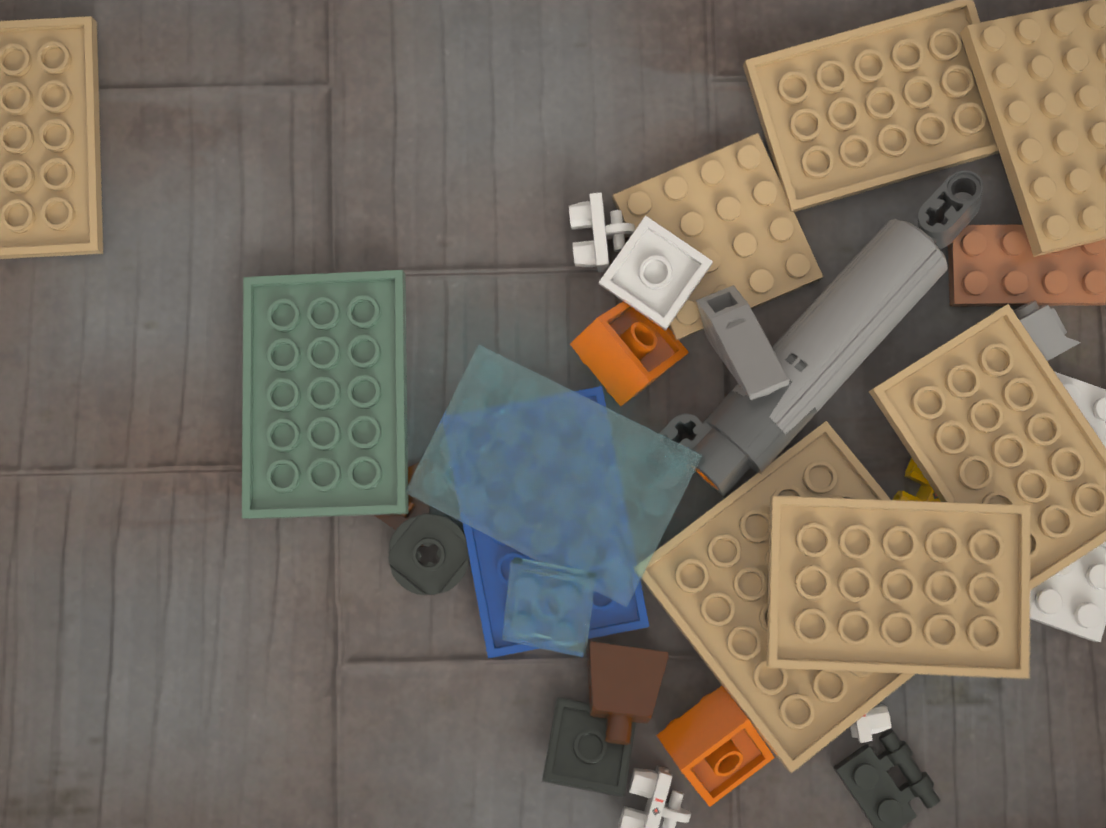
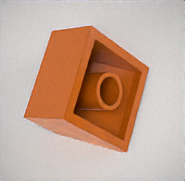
(627, 351)
(715, 746)

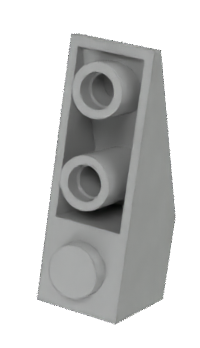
(741, 342)

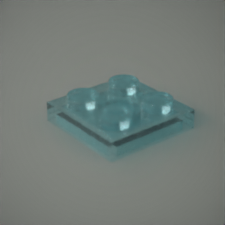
(548, 606)

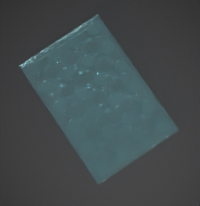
(553, 473)

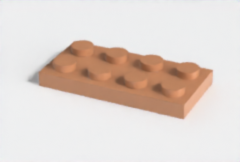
(998, 268)

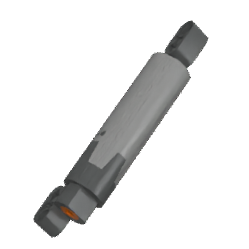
(831, 338)

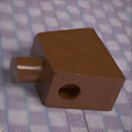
(623, 686)

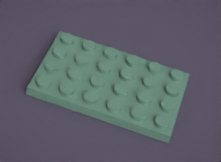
(324, 395)

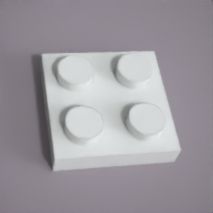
(655, 272)

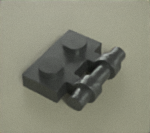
(875, 790)

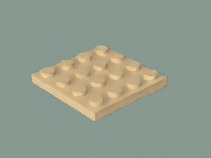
(735, 216)

